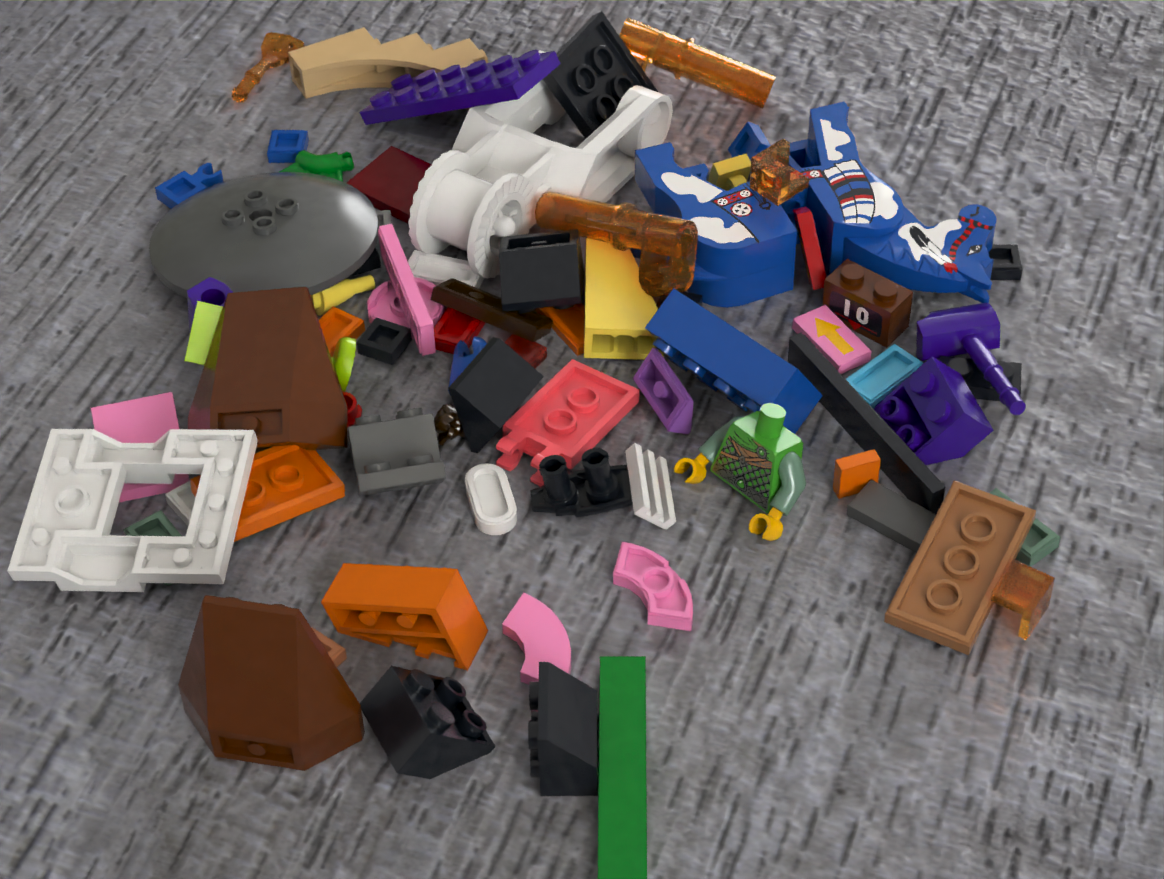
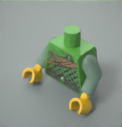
(758, 461)

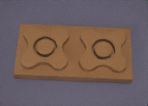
(958, 567)

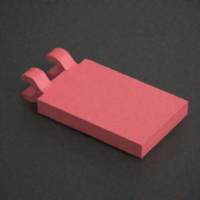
(565, 418)

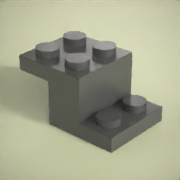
(395, 452)

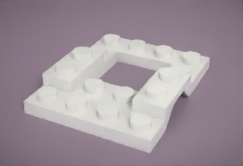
(77, 498)

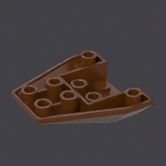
(271, 373)
(266, 687)

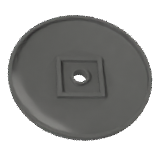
(266, 234)

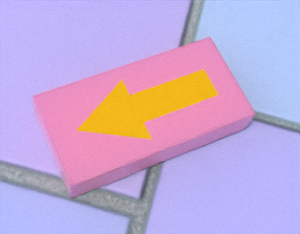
(832, 339)

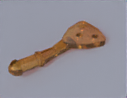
(270, 59)

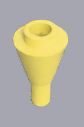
(341, 292)

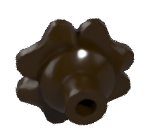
(448, 424)

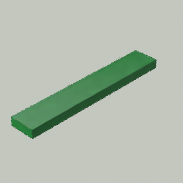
(622, 768)

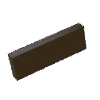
(489, 309)

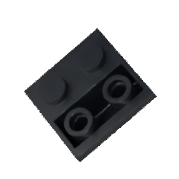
(541, 271)
(424, 723)
(563, 733)

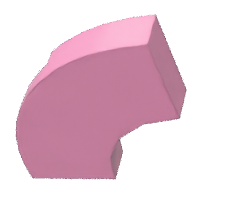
(656, 584)
(539, 637)

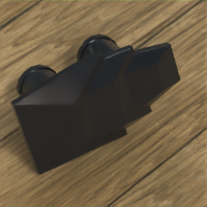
(584, 491)

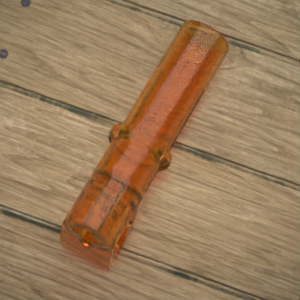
(696, 63)
(653, 235)

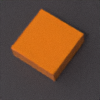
(855, 472)

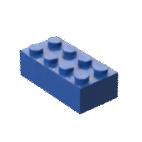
(730, 360)

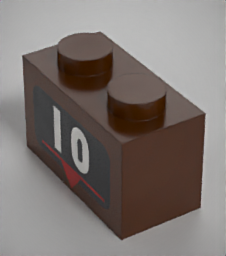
(868, 302)

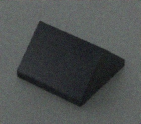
(491, 391)

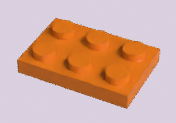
(283, 486)

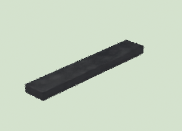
(866, 426)

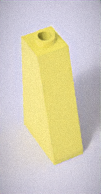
(615, 305)

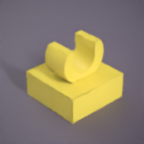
(730, 172)

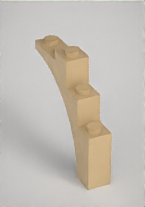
(363, 62)

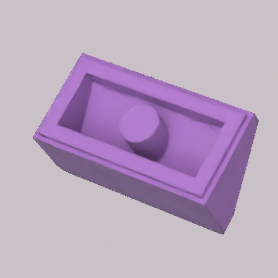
(665, 393)

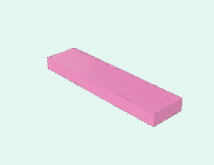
(406, 290)

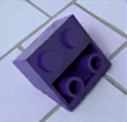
(935, 413)

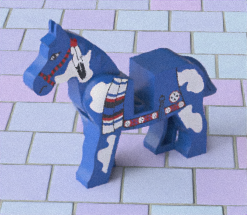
(751, 243)

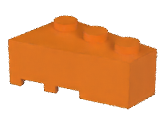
(407, 606)

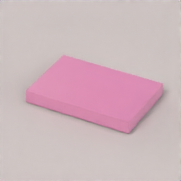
(140, 422)

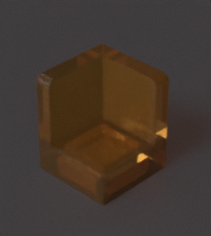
(773, 176)
(1024, 592)

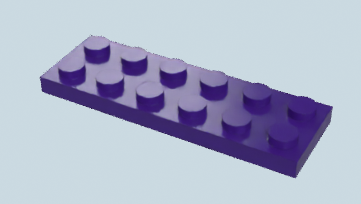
(460, 87)

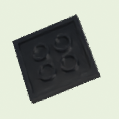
(594, 74)

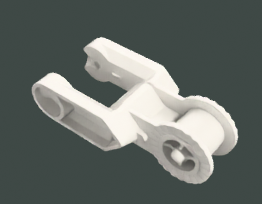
(501, 170)

